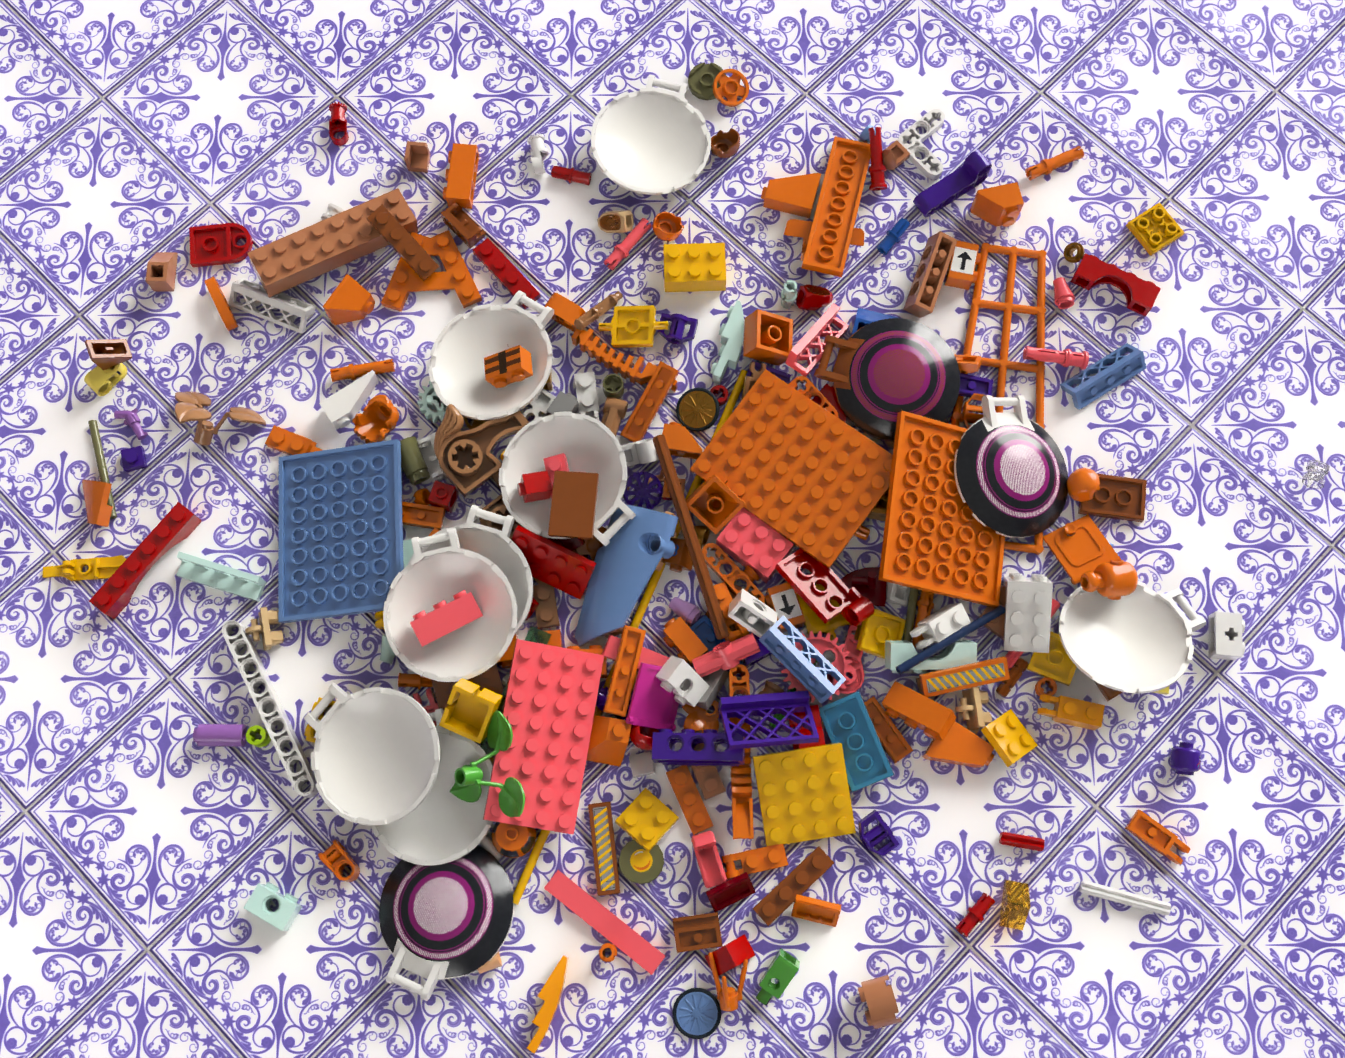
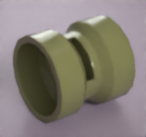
(613, 382)

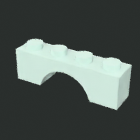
(955, 655)

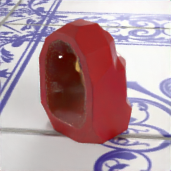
(813, 297)

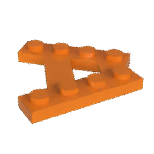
(455, 277)

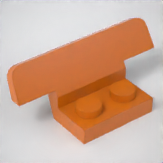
(802, 229)

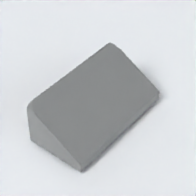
(715, 681)

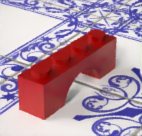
(1138, 293)

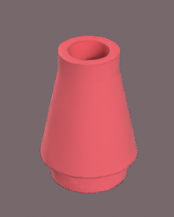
(1062, 294)

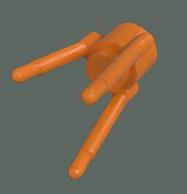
(727, 995)

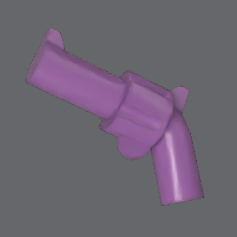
(133, 421)

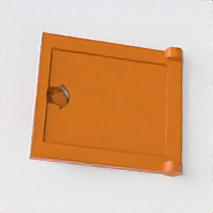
(1082, 550)

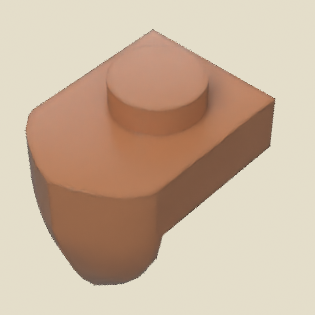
(894, 155)

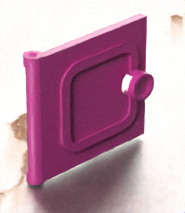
(650, 703)

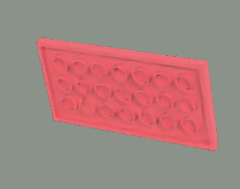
(551, 719)

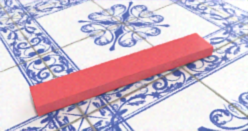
(604, 922)

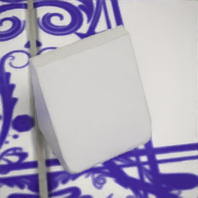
(897, 594)
(641, 764)

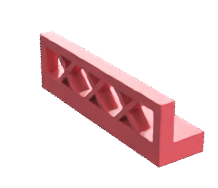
(813, 335)

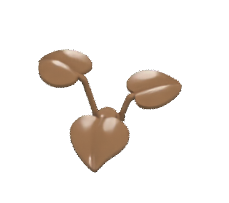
(191, 409)

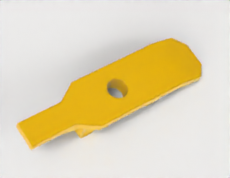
(97, 568)

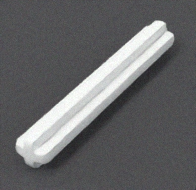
(1125, 898)

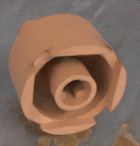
(880, 1002)

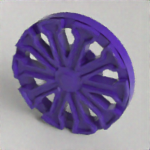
(643, 490)

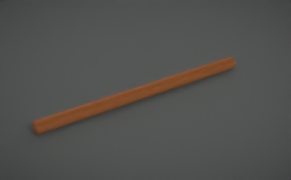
(690, 537)

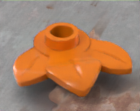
(699, 719)

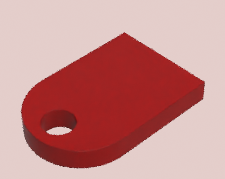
(218, 244)

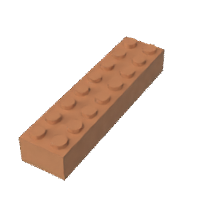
(326, 244)

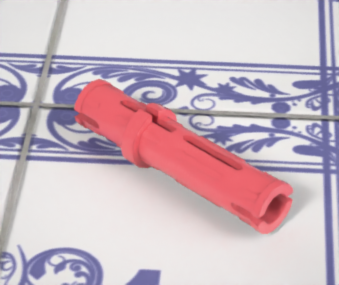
(622, 250)

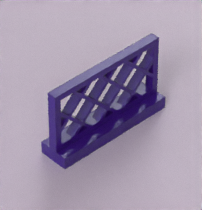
(764, 706)

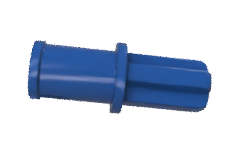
(893, 236)

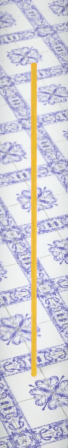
(542, 837)

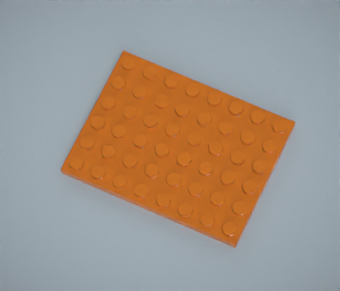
(798, 467)
(928, 529)

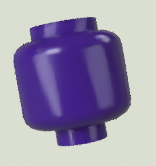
(1185, 759)

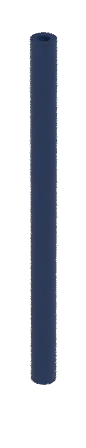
(932, 650)

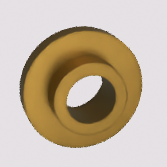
(1070, 248)

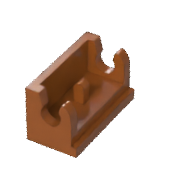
(462, 225)

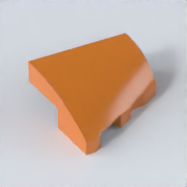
(96, 500)

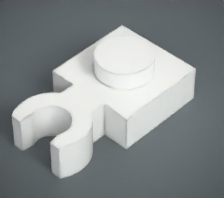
(540, 404)

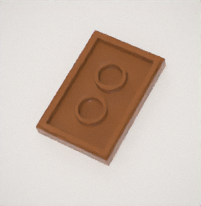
(1117, 499)
(573, 504)

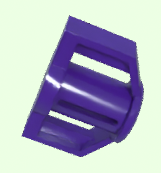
(677, 328)
(876, 834)

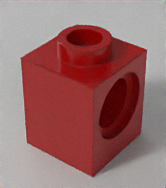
(443, 496)

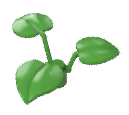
(469, 777)

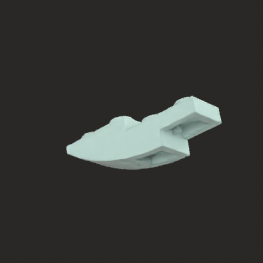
(731, 341)

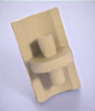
(266, 619)
(972, 708)

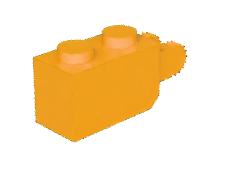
(1073, 711)

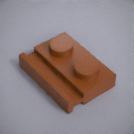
(697, 932)

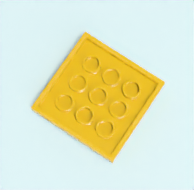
(804, 794)

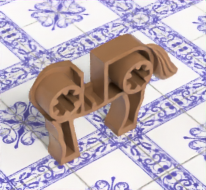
(467, 455)

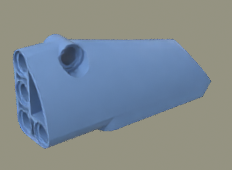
(624, 571)

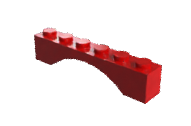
(122, 584)

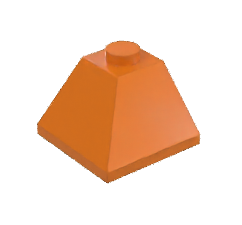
(348, 302)
(714, 503)
(608, 740)

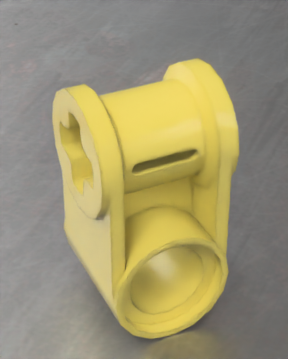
(104, 380)

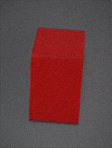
(731, 954)

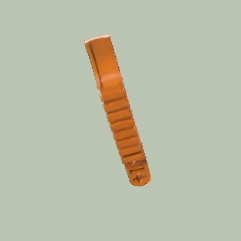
(567, 312)
(741, 775)

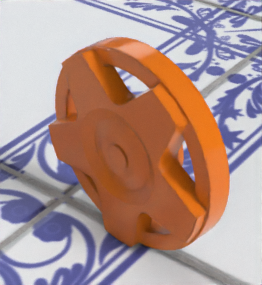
(730, 87)

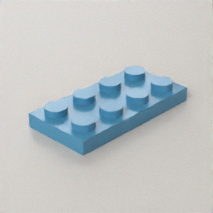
(864, 755)

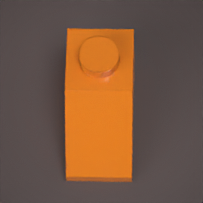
(681, 441)

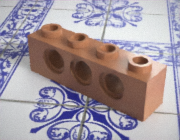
(930, 274)

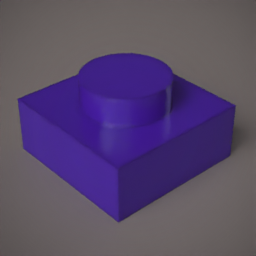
(133, 458)

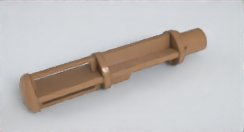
(597, 311)

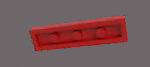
(504, 270)

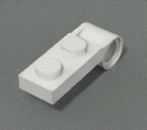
(640, 452)

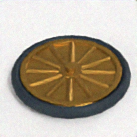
(697, 409)

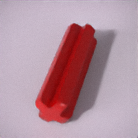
(1021, 841)

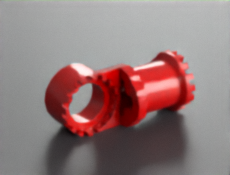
(338, 123)

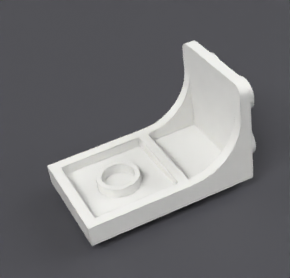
(1027, 613)

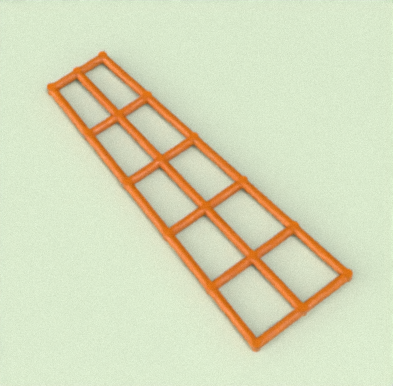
(1003, 363)

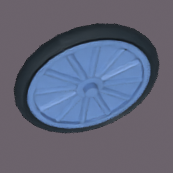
(696, 1013)

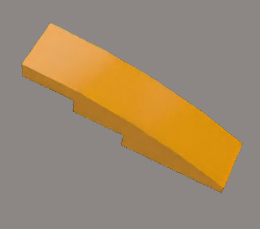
(551, 995)

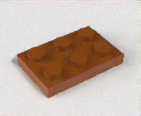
(488, 680)

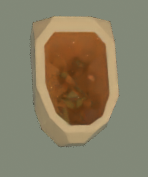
(616, 221)

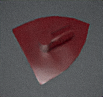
(867, 584)

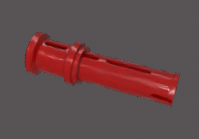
(877, 168)

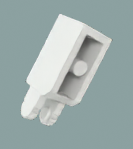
(940, 624)

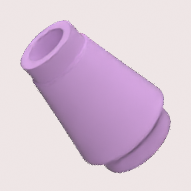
(687, 611)

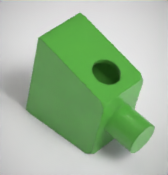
(782, 968)

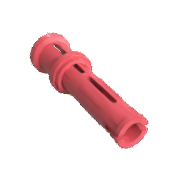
(1065, 357)

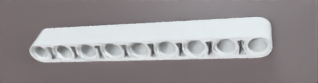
(262, 700)

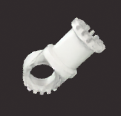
(538, 153)

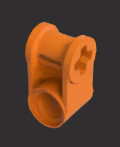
(337, 858)

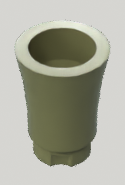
(413, 462)

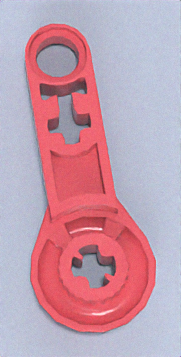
(856, 665)

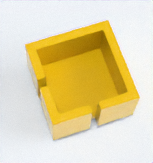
(472, 711)

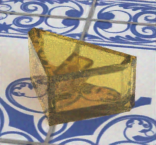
(1014, 905)

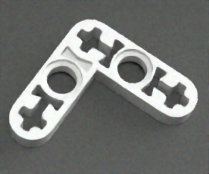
(917, 146)

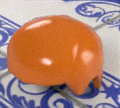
(667, 226)
(1083, 484)

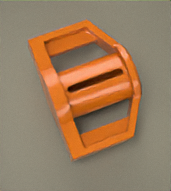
(972, 408)

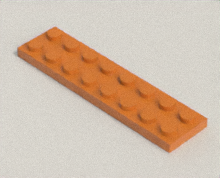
(837, 207)

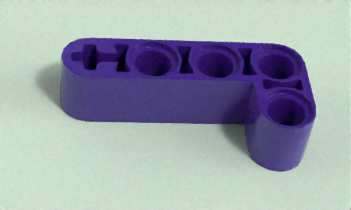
(970, 175)

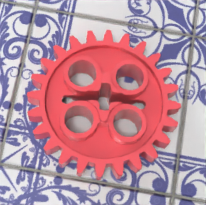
(822, 644)

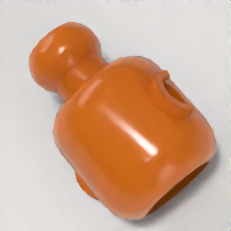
(1111, 579)

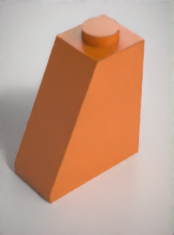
(792, 194)
(960, 748)

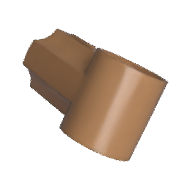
(614, 412)

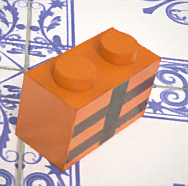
(508, 366)

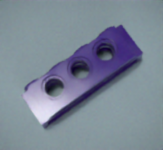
(686, 755)

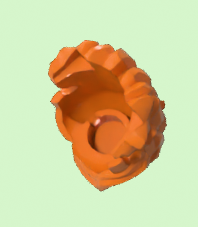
(377, 419)

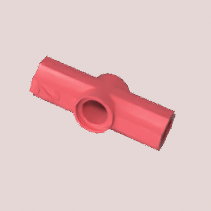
(726, 655)

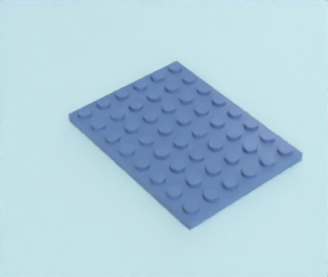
(339, 530)

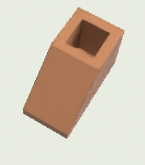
(162, 271)

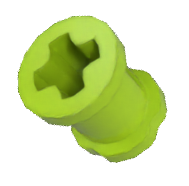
(251, 736)

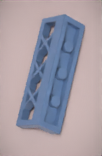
(1107, 377)
(799, 662)

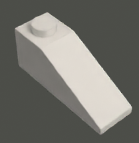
(348, 401)

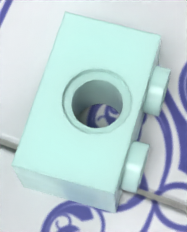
(260, 906)

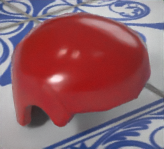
(642, 736)

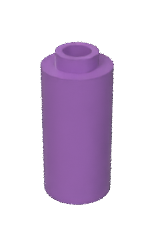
(220, 735)

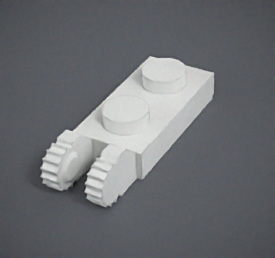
(587, 394)

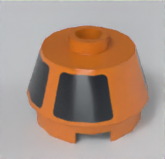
(513, 840)

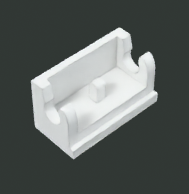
(426, 447)

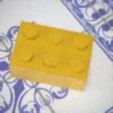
(694, 267)

